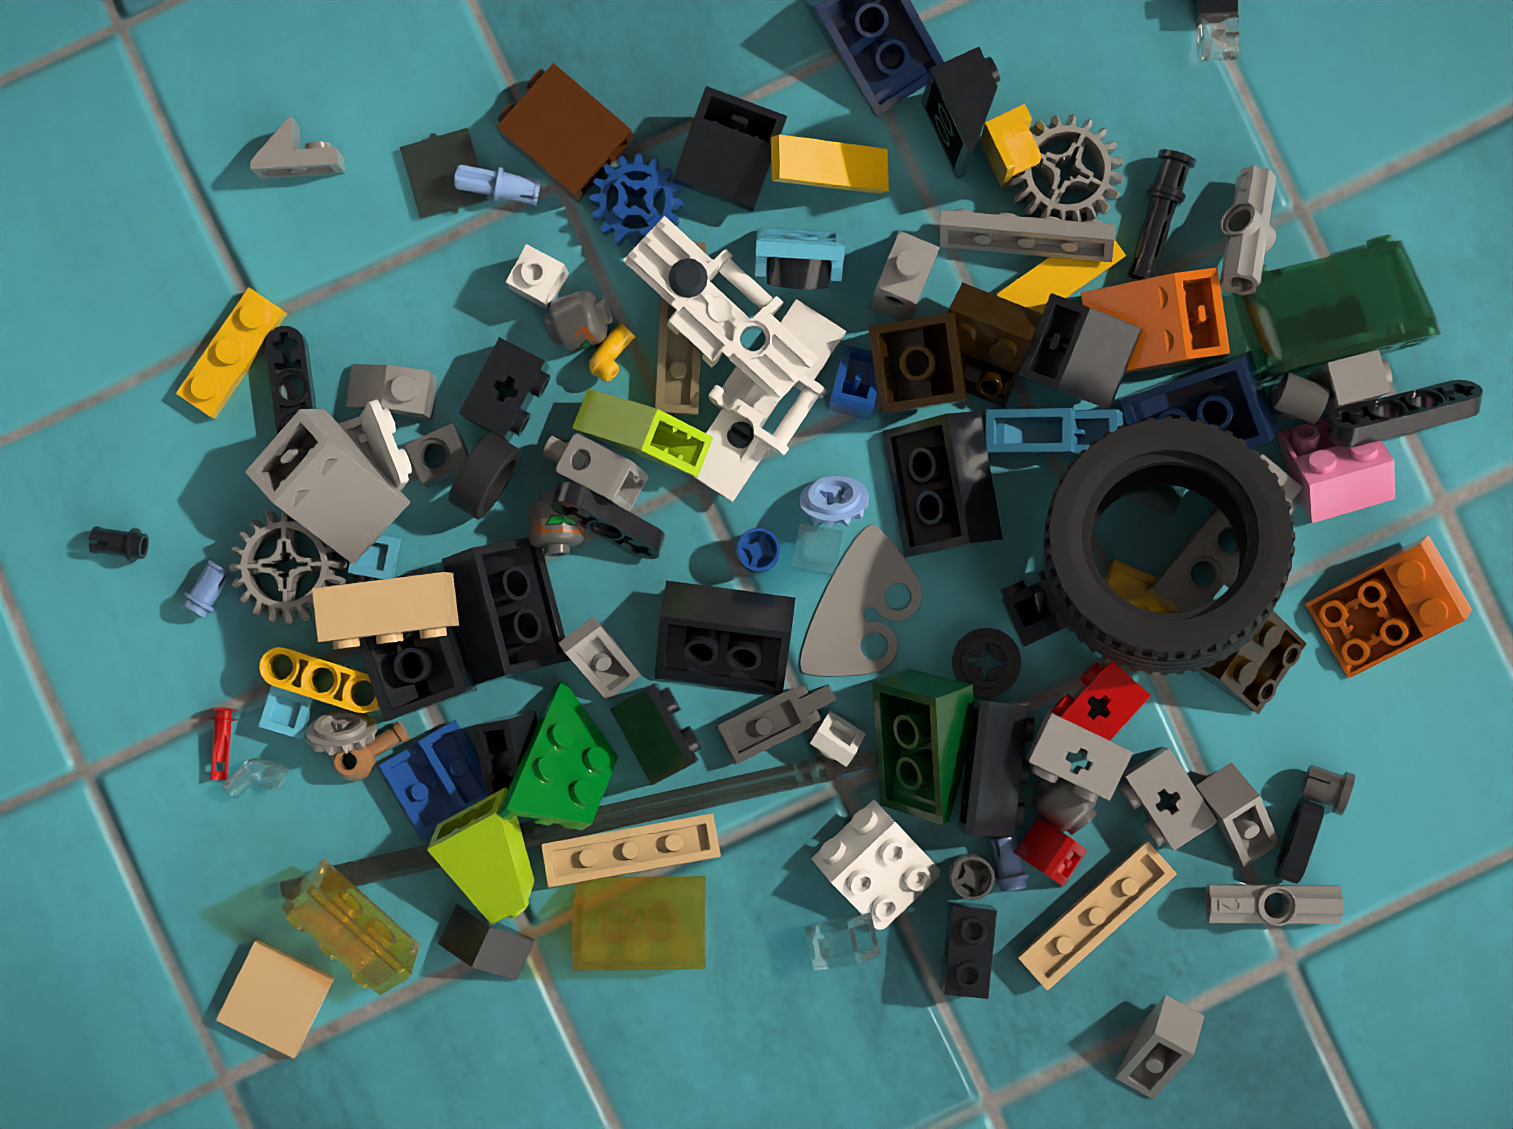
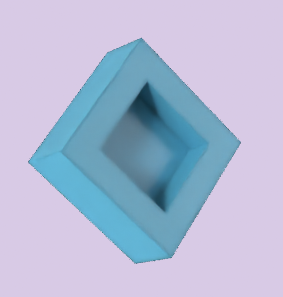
(379, 559)
(286, 712)

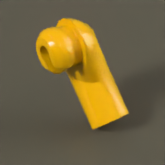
(602, 361)

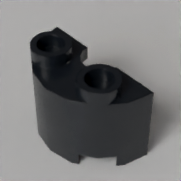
(1031, 610)

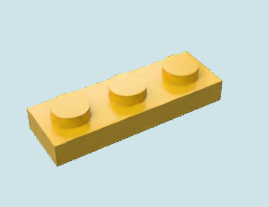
(231, 353)

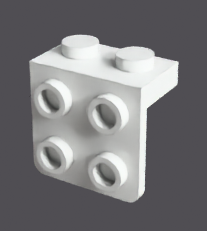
(374, 436)
(876, 865)

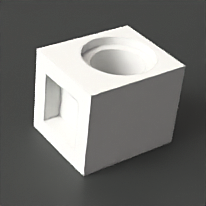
(537, 277)

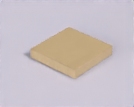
(275, 999)

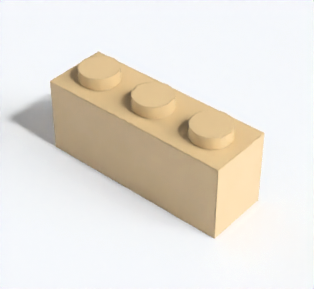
(385, 609)

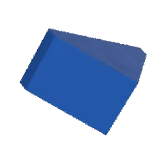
(854, 384)

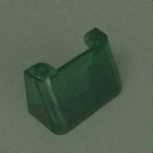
(1336, 309)

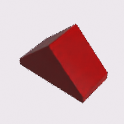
(1051, 851)

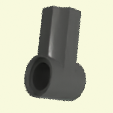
(1298, 398)

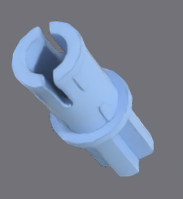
(498, 184)

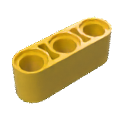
(303, 679)

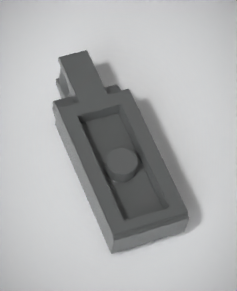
(773, 721)

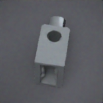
(904, 276)
(607, 471)

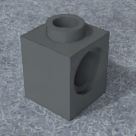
(456, 451)

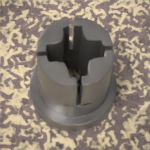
(1328, 788)

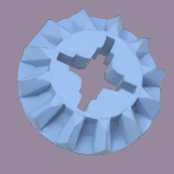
(832, 490)

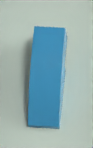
(1047, 430)

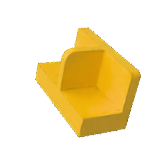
(1010, 144)

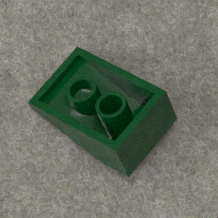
(922, 741)

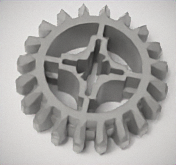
(1100, 188)
(291, 585)

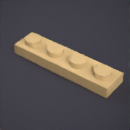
(631, 850)
(1096, 915)

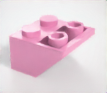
(1333, 475)

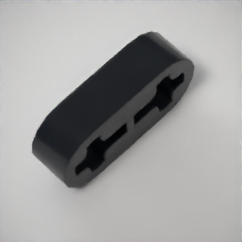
(1298, 841)

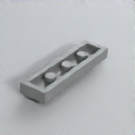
(1027, 235)

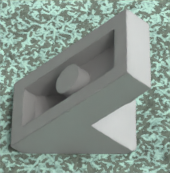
(285, 158)
(600, 658)

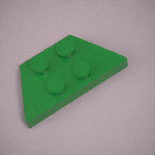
(562, 767)

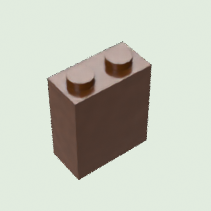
(564, 131)

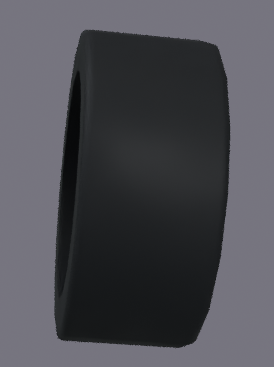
(484, 475)

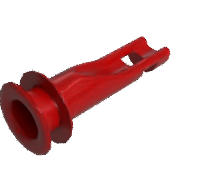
(221, 741)

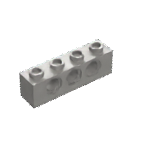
(1174, 583)

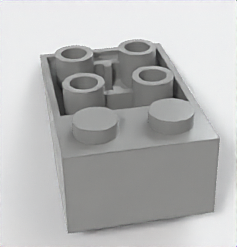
(327, 483)

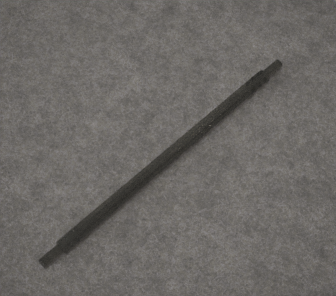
(622, 814)

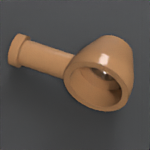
(367, 757)

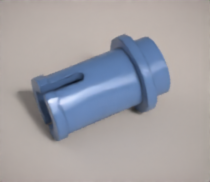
(207, 589)
(1008, 864)

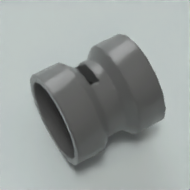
(975, 882)

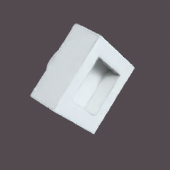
(837, 739)

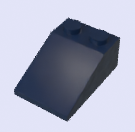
(879, 46)
(1218, 394)

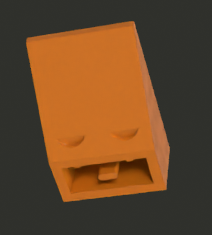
(1178, 317)
(1389, 607)

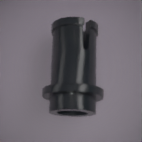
(120, 543)

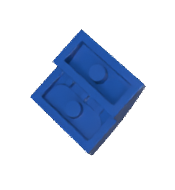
(435, 778)

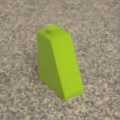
(642, 431)
(486, 858)

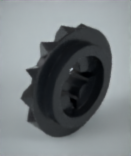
(1001, 648)

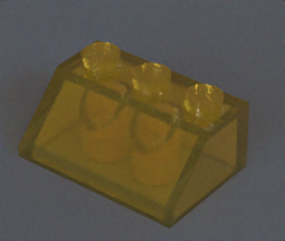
(640, 923)
(351, 929)

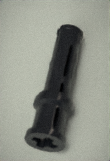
(1164, 198)

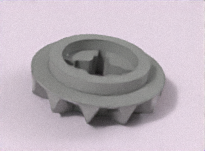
(341, 732)

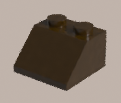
(917, 363)

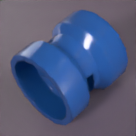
(759, 543)

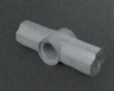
(1248, 230)
(1299, 904)

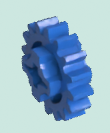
(649, 188)

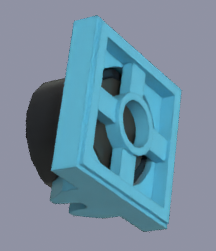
(799, 257)

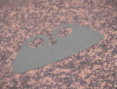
(839, 622)

